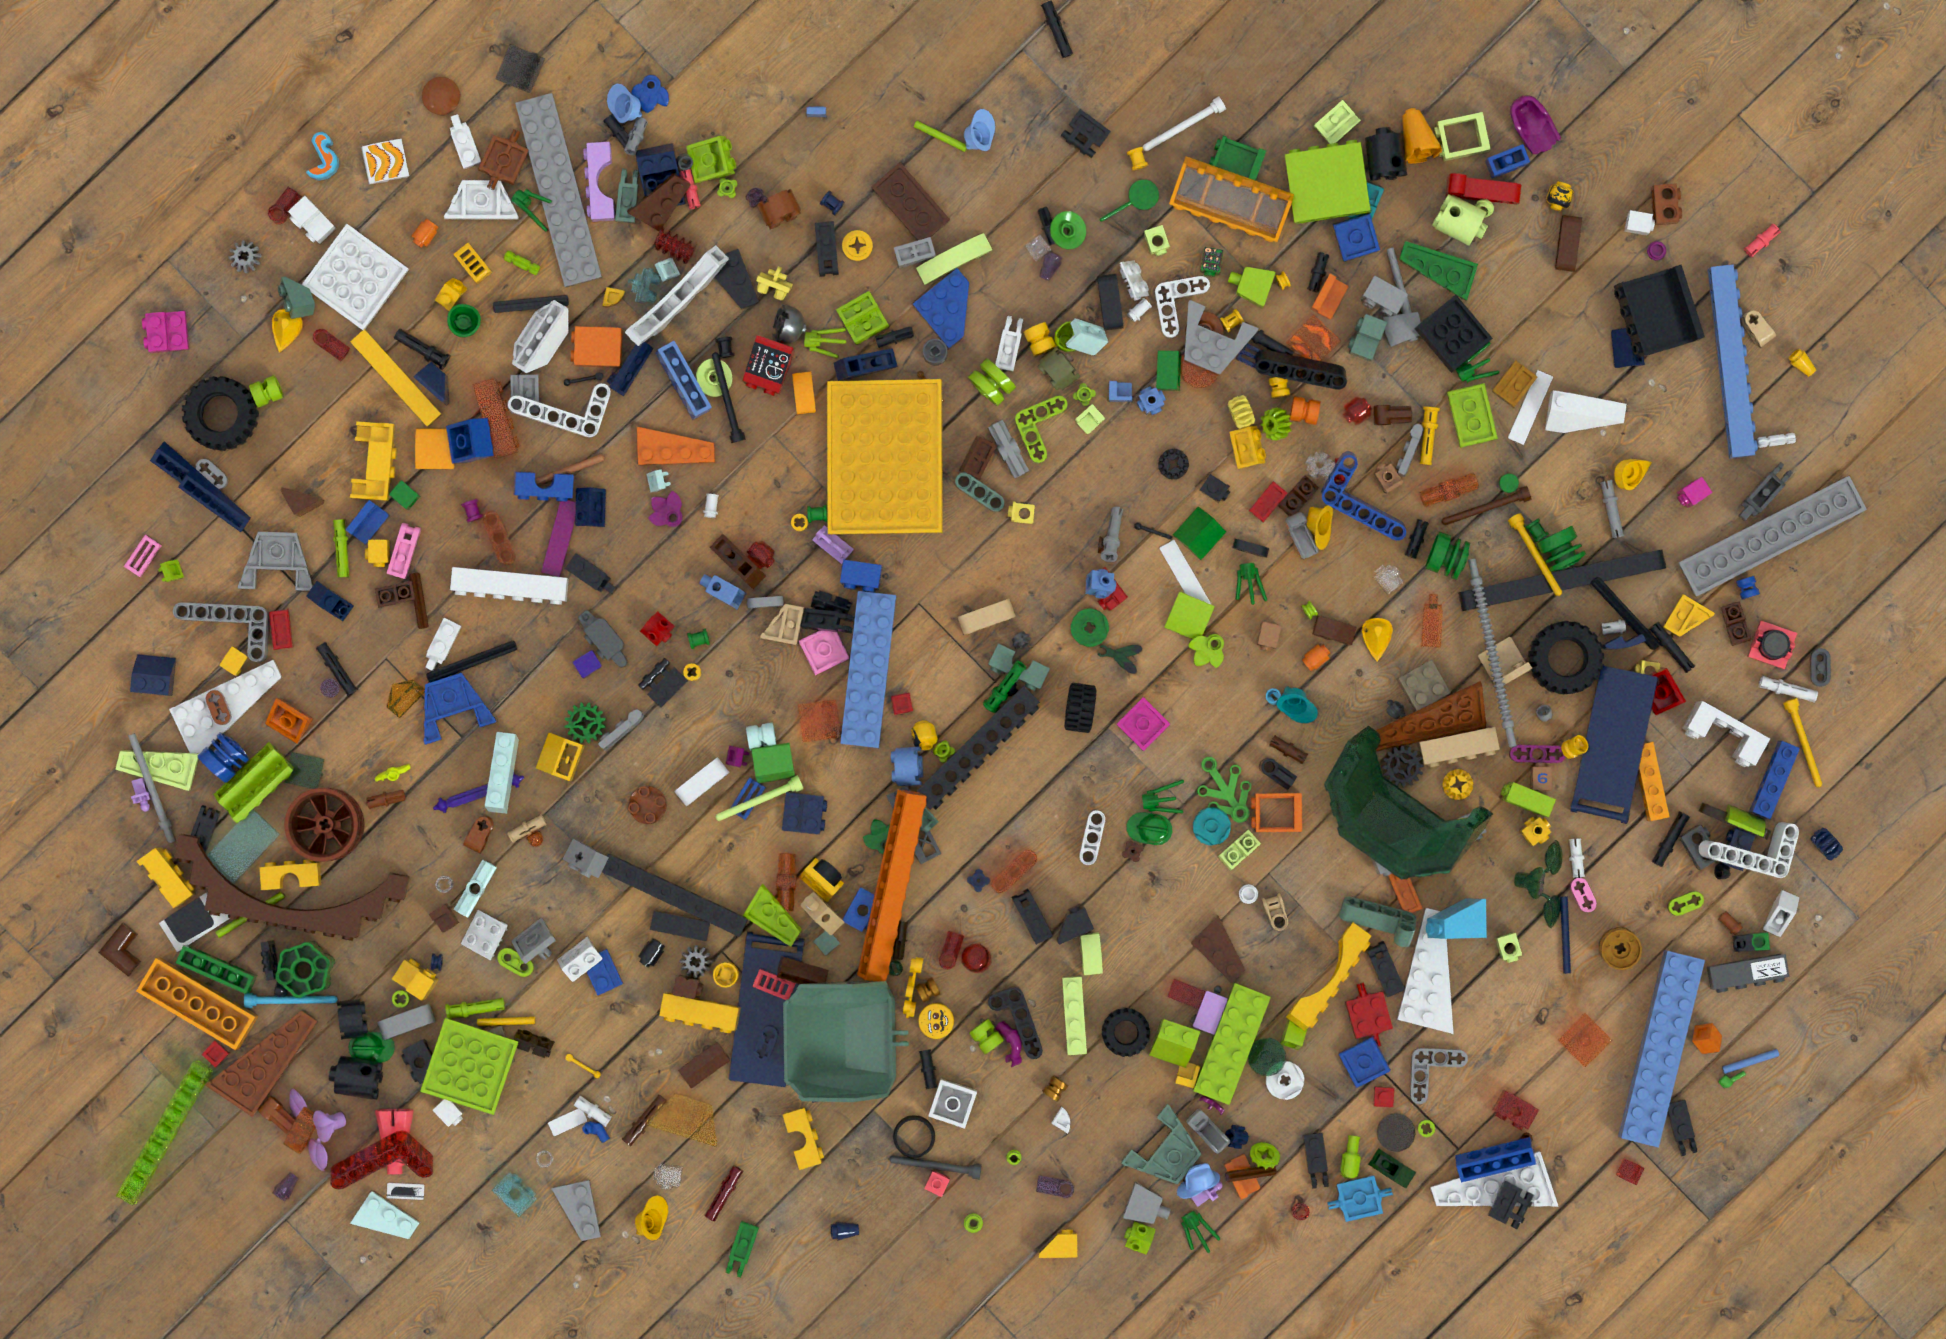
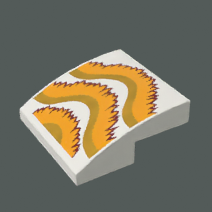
(385, 161)

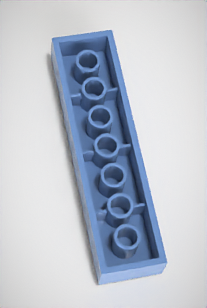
(868, 669)

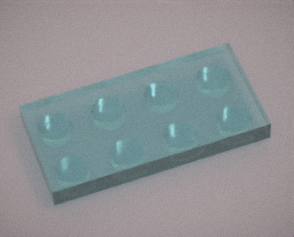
(243, 846)

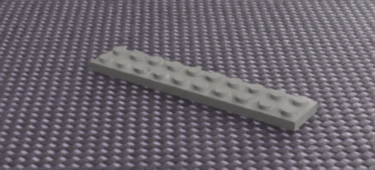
(558, 183)
(1772, 536)

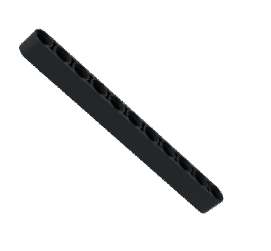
(1566, 579)

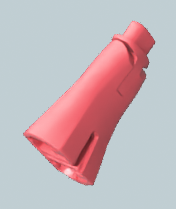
(389, 1122)

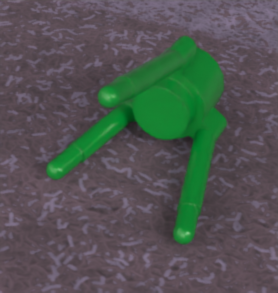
(523, 200)
(1466, 370)
(1248, 571)
(1151, 800)
(1192, 1221)

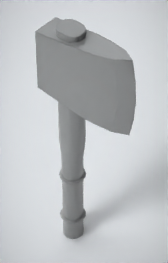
(1400, 327)

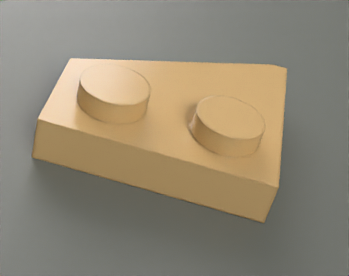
(785, 625)

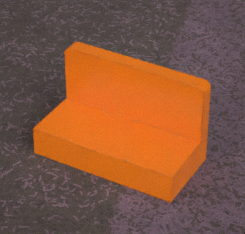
(1329, 297)
(1242, 1187)

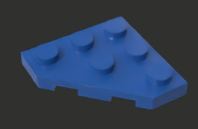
(946, 307)

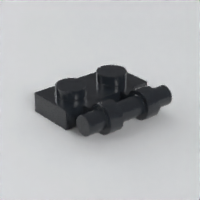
(1090, 129)
(667, 687)
(1505, 1203)

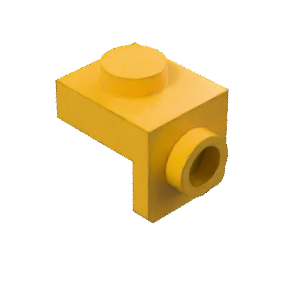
(450, 293)

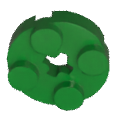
(1095, 618)

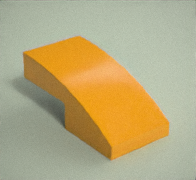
(804, 393)

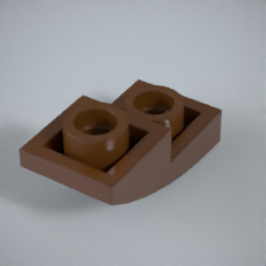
(1298, 496)
(395, 594)
(1735, 623)
(1334, 630)

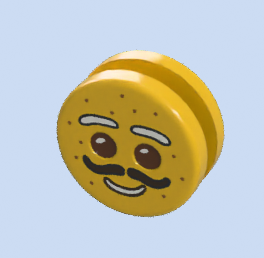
(936, 1020)

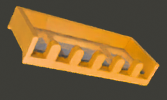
(1231, 199)

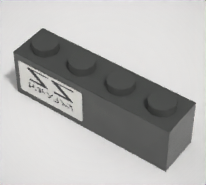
(1748, 971)

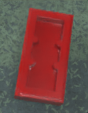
(1268, 501)
(280, 629)

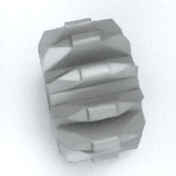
(248, 249)
(696, 954)

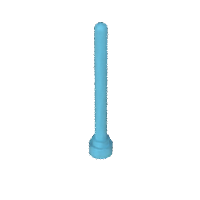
(252, 1000)

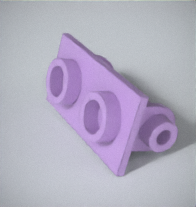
(832, 544)

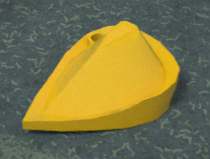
(285, 329)
(1630, 473)
(1377, 636)

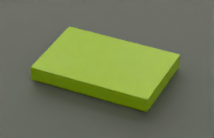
(1472, 415)

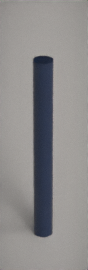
(1565, 934)

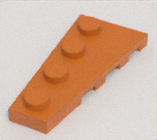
(666, 448)

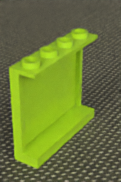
(1327, 182)

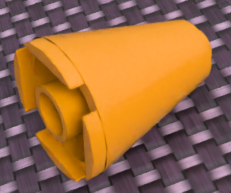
(1418, 138)

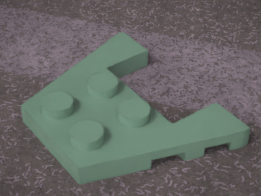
(1174, 1154)

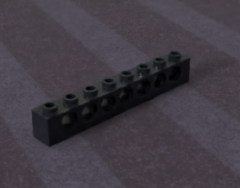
(1023, 697)
(675, 895)

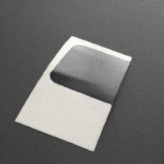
(190, 923)

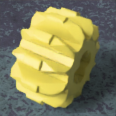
(1241, 411)

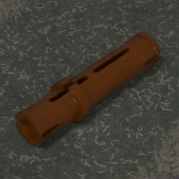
(640, 1126)

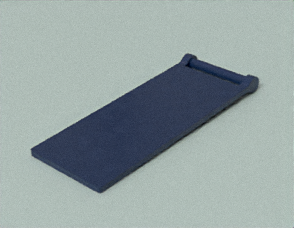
(1615, 742)
(758, 1011)

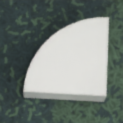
(1062, 1120)

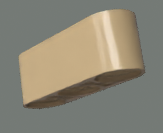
(986, 616)

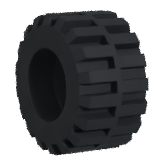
(1080, 707)
(1113, 1020)

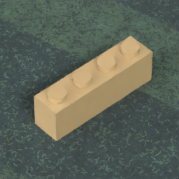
(1458, 746)

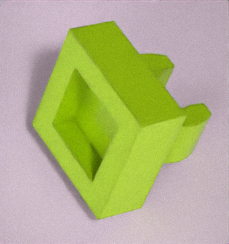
(171, 570)

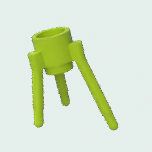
(814, 339)

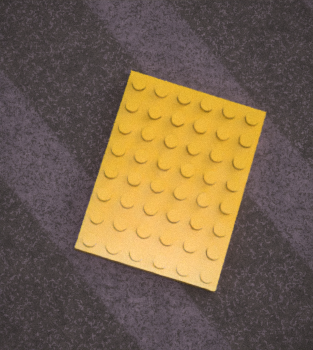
(884, 457)

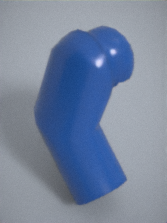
(597, 1129)

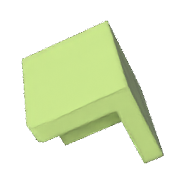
(1089, 419)

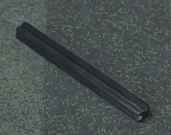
(1624, 612)
(471, 661)

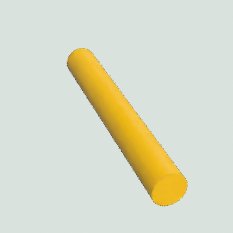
(505, 1021)

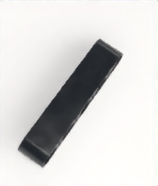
(1308, 375)

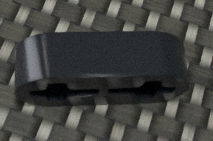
(1250, 548)

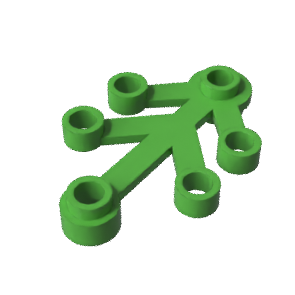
(1227, 792)

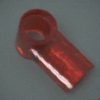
(284, 204)
(332, 345)
(951, 948)

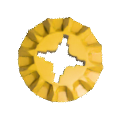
(850, 239)
(1449, 780)

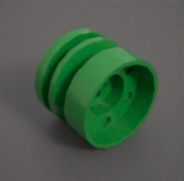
(1561, 549)
(1447, 555)

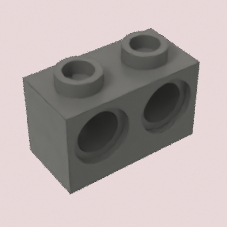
(1693, 849)

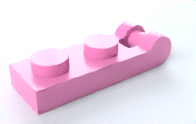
(403, 551)

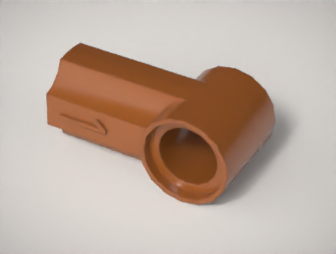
(274, 1111)

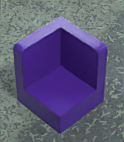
(587, 664)

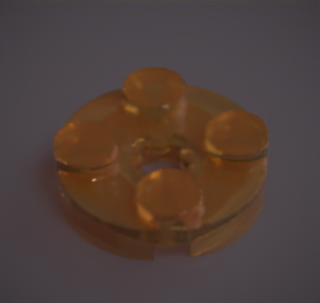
(1194, 379)

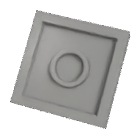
(534, 941)

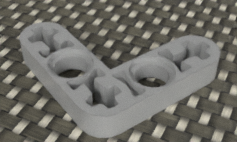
(1424, 1066)

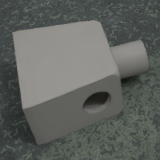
(1145, 1205)

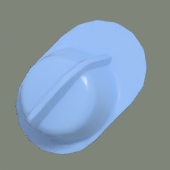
(623, 104)
(980, 131)
(1197, 1180)

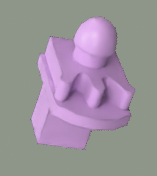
(141, 794)
(1207, 1194)

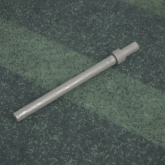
(164, 823)

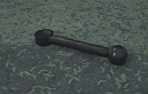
(599, 376)
(1138, 526)

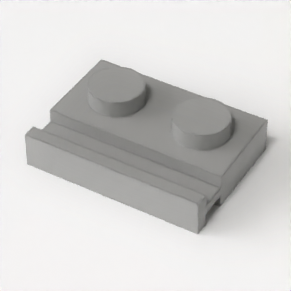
(527, 387)

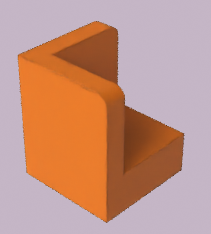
(1707, 1038)

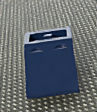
(656, 166)

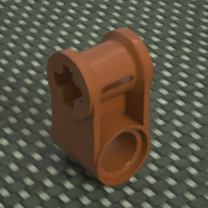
(477, 836)

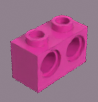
(1693, 492)

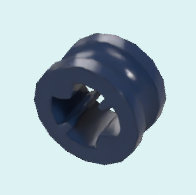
(436, 962)

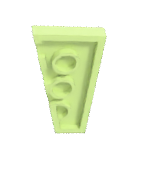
(165, 767)

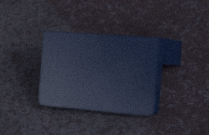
(1623, 351)

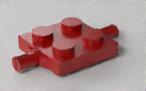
(1368, 1014)

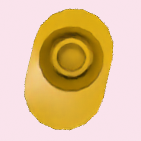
(1319, 524)
(652, 1218)

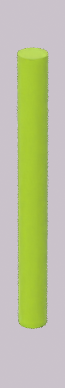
(237, 922)

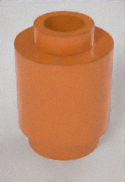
(424, 233)
(1316, 657)

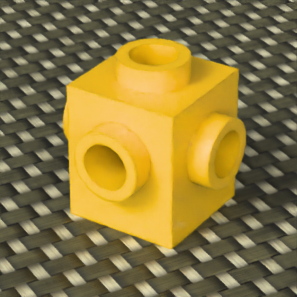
(1529, 830)

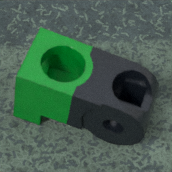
(1751, 942)

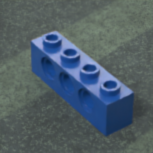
(1774, 779)
(1495, 1159)

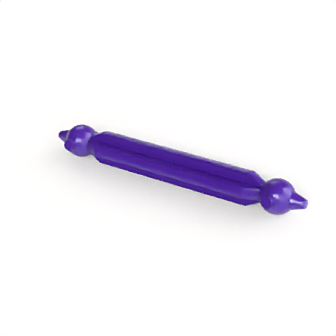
(470, 795)

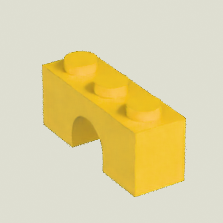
(272, 876)
(800, 1121)

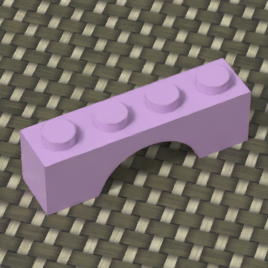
(598, 157)

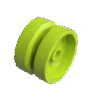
(989, 384)

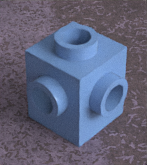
(1155, 407)
(1100, 583)

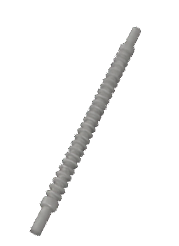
(1507, 723)

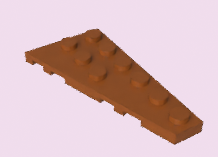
(256, 1072)

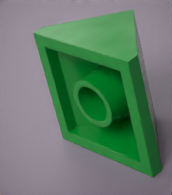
(1199, 533)

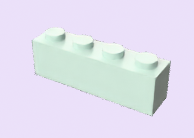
(501, 772)

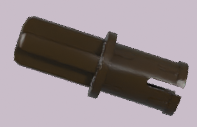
(899, 944)

